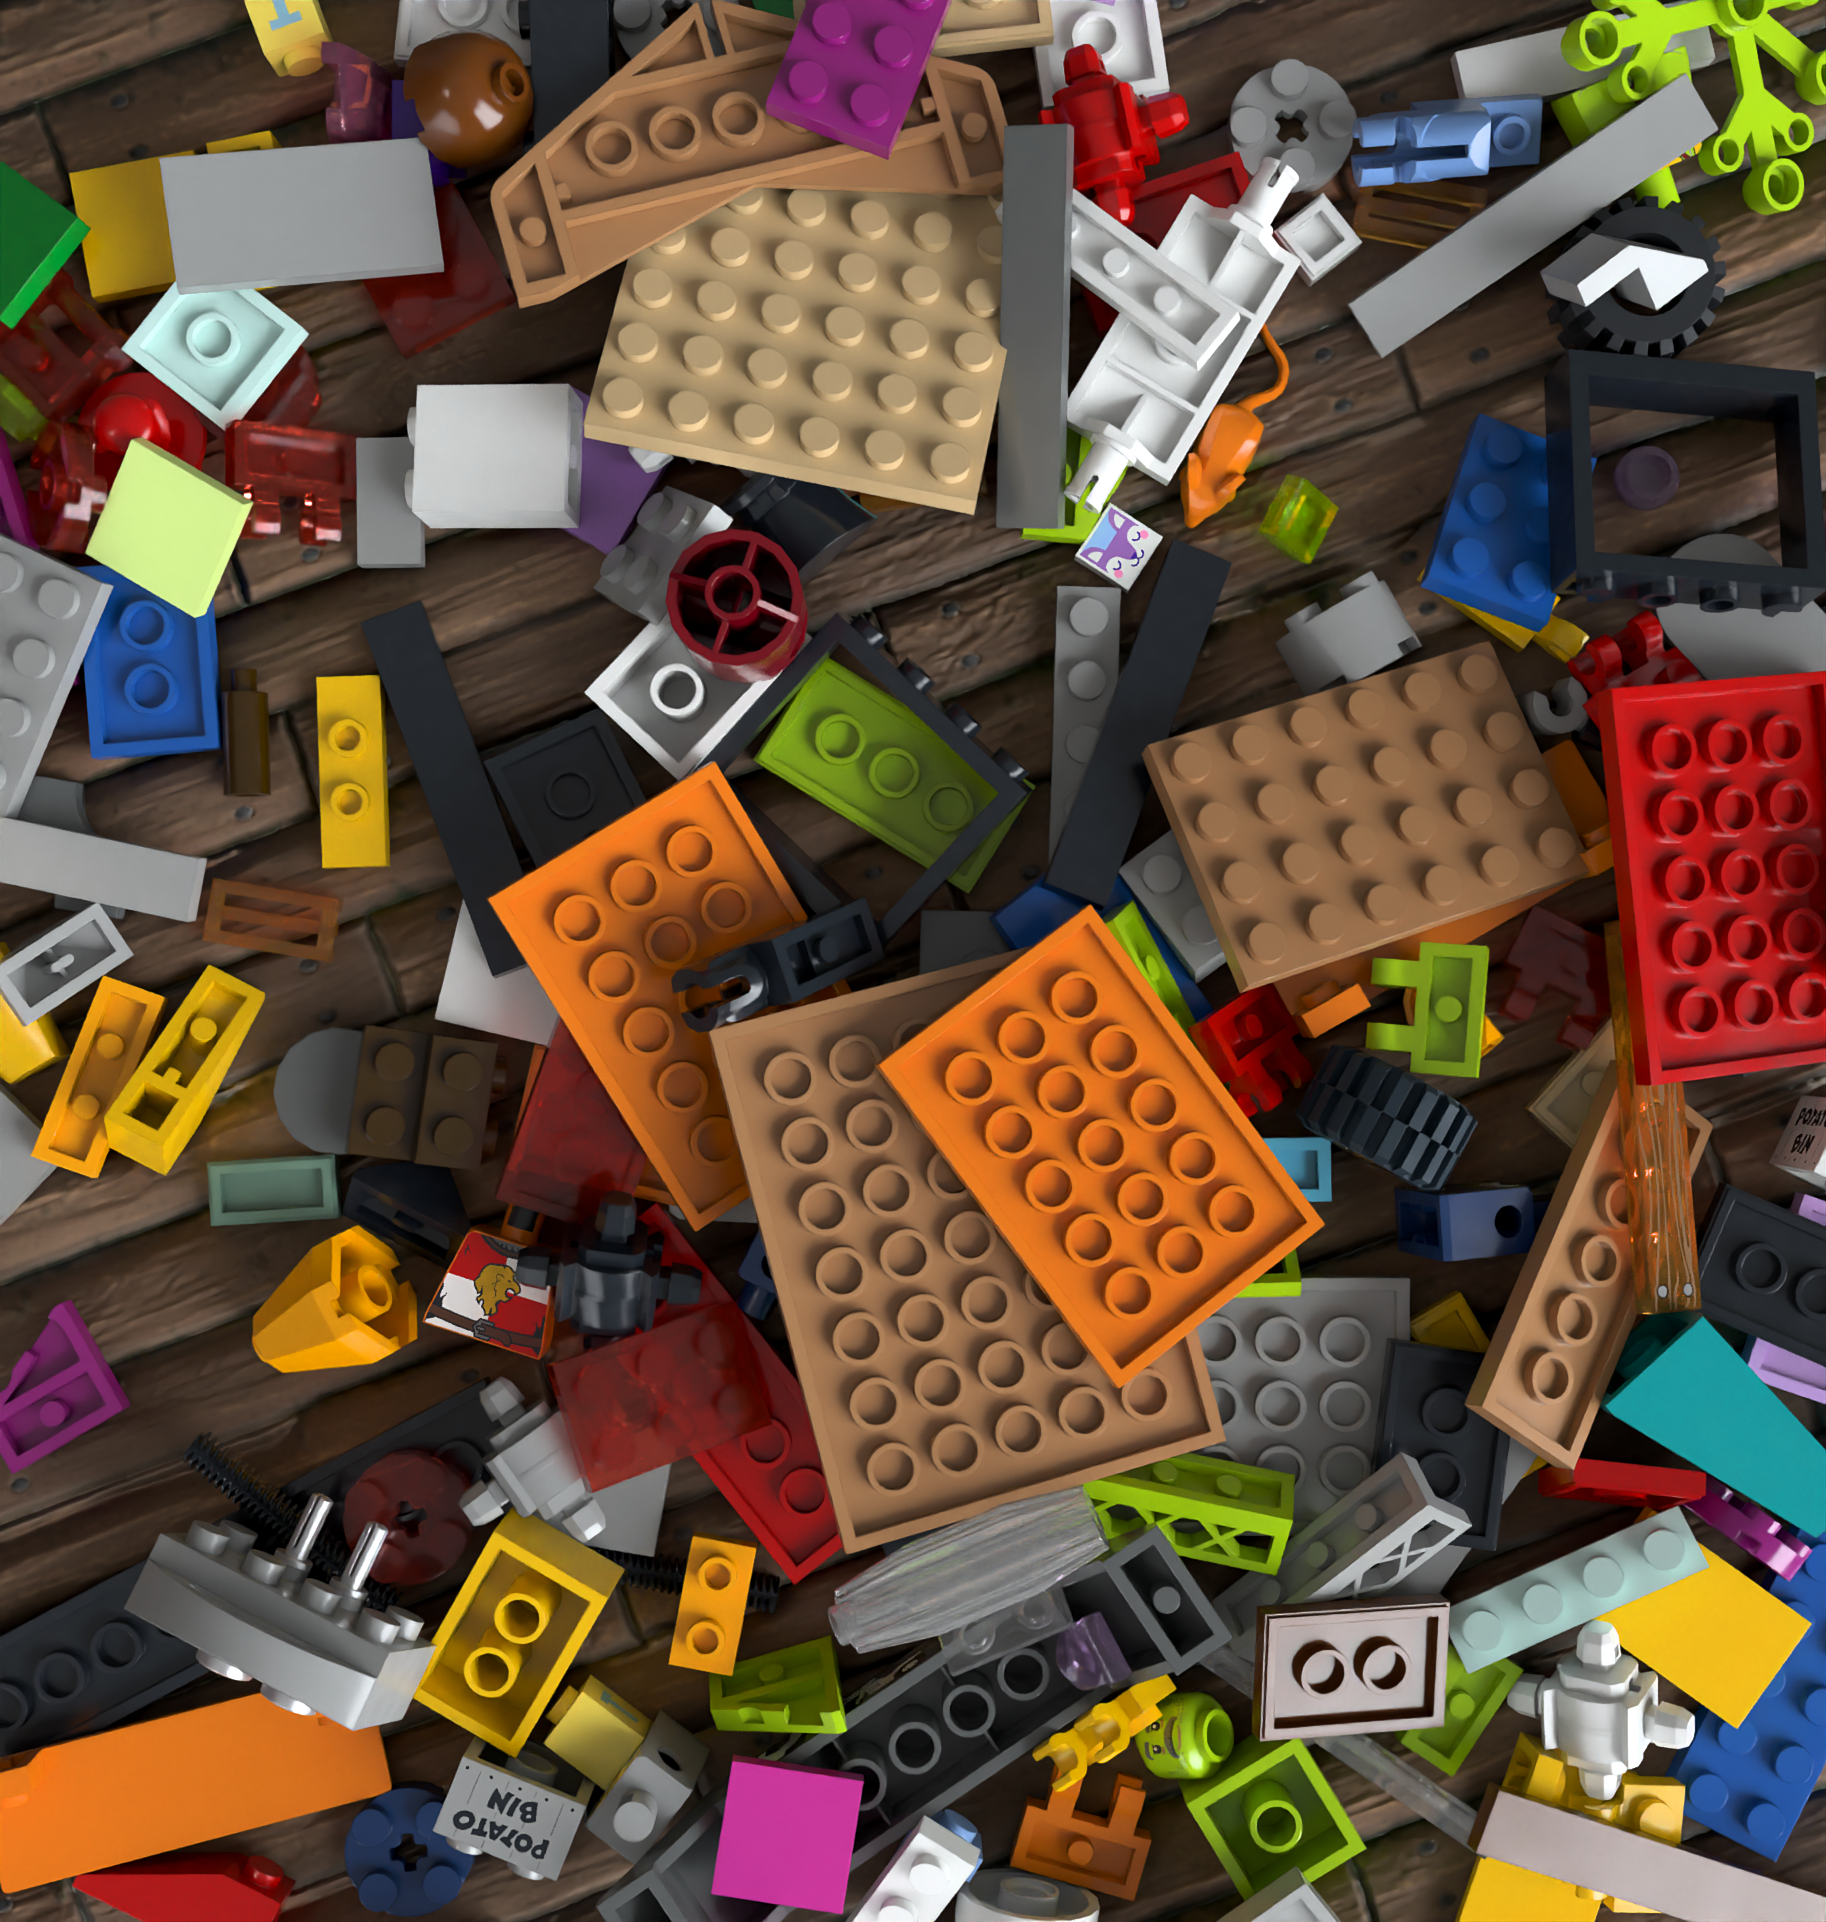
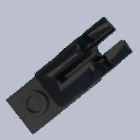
(782, 964)

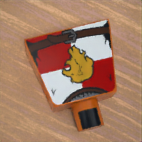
(481, 1289)

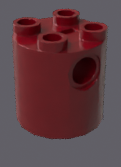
(706, 600)

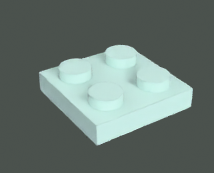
(216, 348)

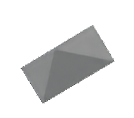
(60, 962)

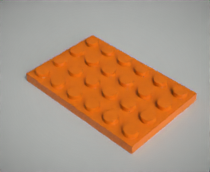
(610, 932)
(1100, 1145)

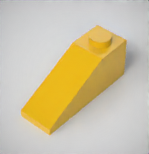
(182, 1071)

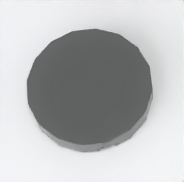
(317, 1088)

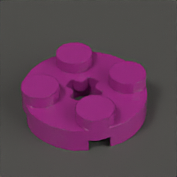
(1750, 1529)

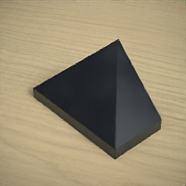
(411, 1207)

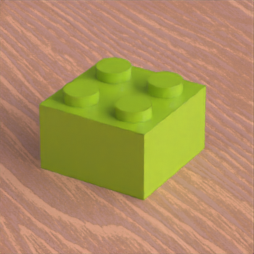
(1271, 1814)

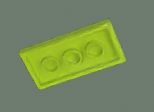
(881, 769)

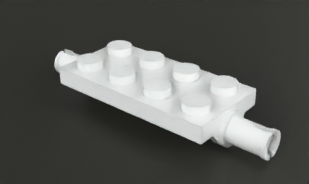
(1141, 398)

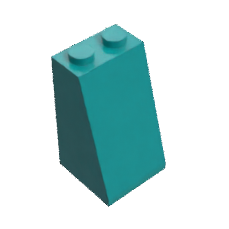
(1713, 1410)

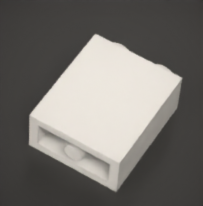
(496, 456)

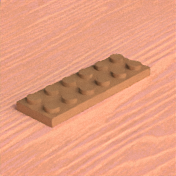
(1571, 1296)

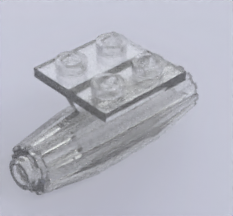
(977, 1583)

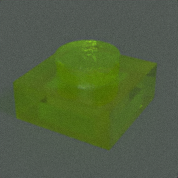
(17, 413)
(1298, 519)

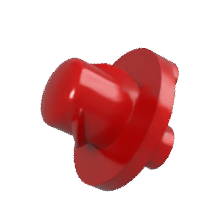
(137, 408)

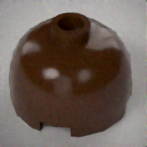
(469, 96)

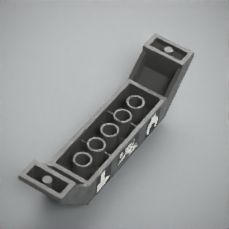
(939, 1735)

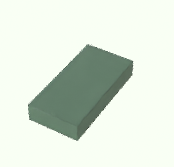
(274, 1189)

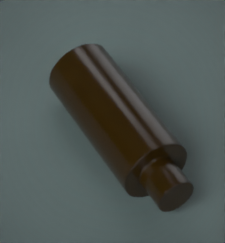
(245, 737)

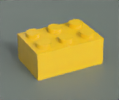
(515, 1630)

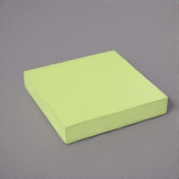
(168, 527)

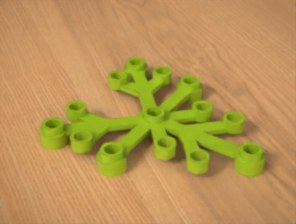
(1756, 114)

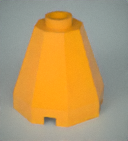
(337, 1308)

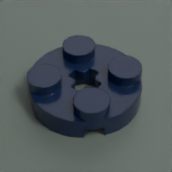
(386, 1879)

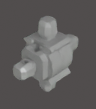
(530, 1466)

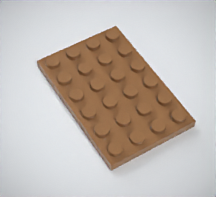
(1364, 814)

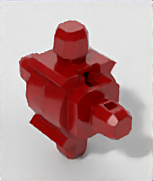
(1111, 130)

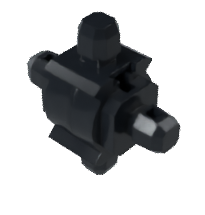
(609, 1273)

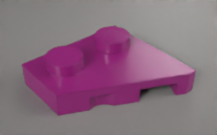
(56, 1391)

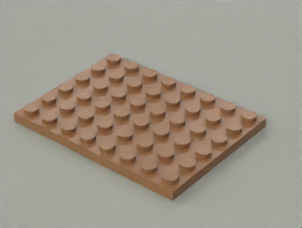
(907, 1315)

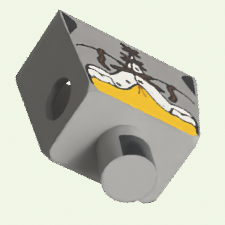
(647, 1790)

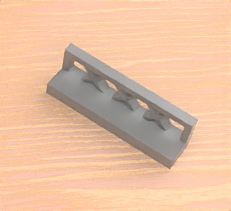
(1336, 1550)

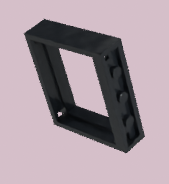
(1693, 389)
(951, 724)

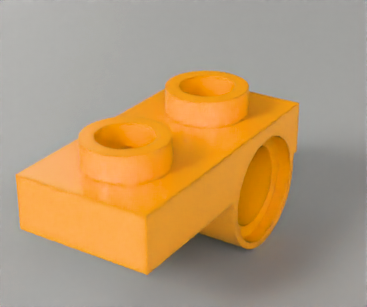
(713, 1603)

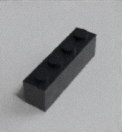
(569, 57)

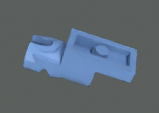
(1448, 139)

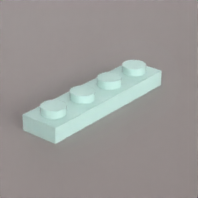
(1574, 1588)

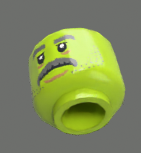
(1188, 1739)

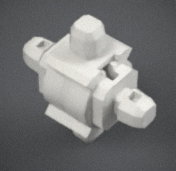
(1601, 1710)

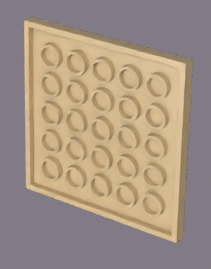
(816, 342)

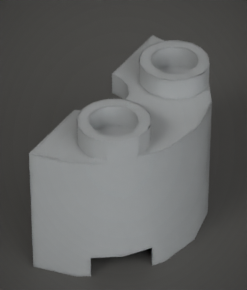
(1348, 638)

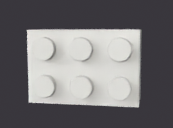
(670, 701)

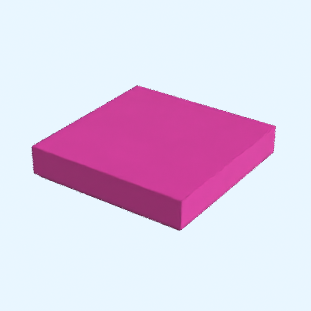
(787, 1834)

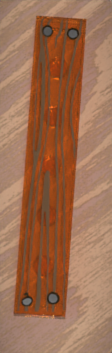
(1654, 1167)

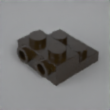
(424, 1097)

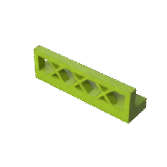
(1215, 1492)

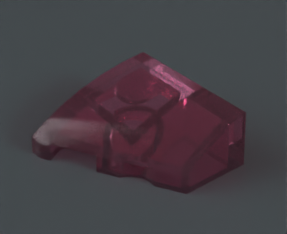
(361, 96)

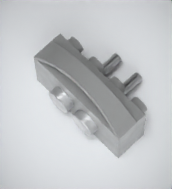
(286, 1630)

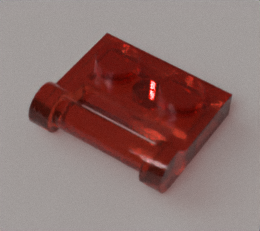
(46, 366)

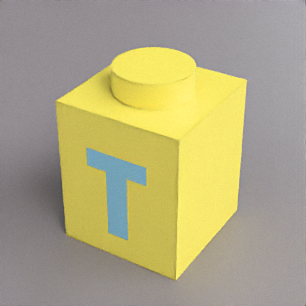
(290, 34)
(595, 1730)

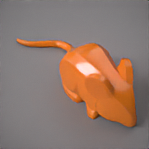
(1226, 447)

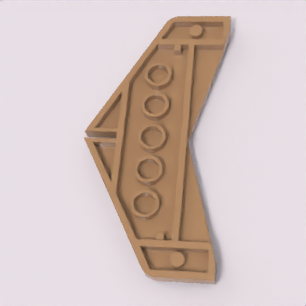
(693, 133)

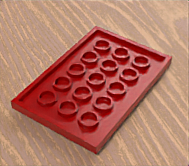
(1720, 871)

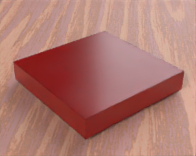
(1622, 1484)

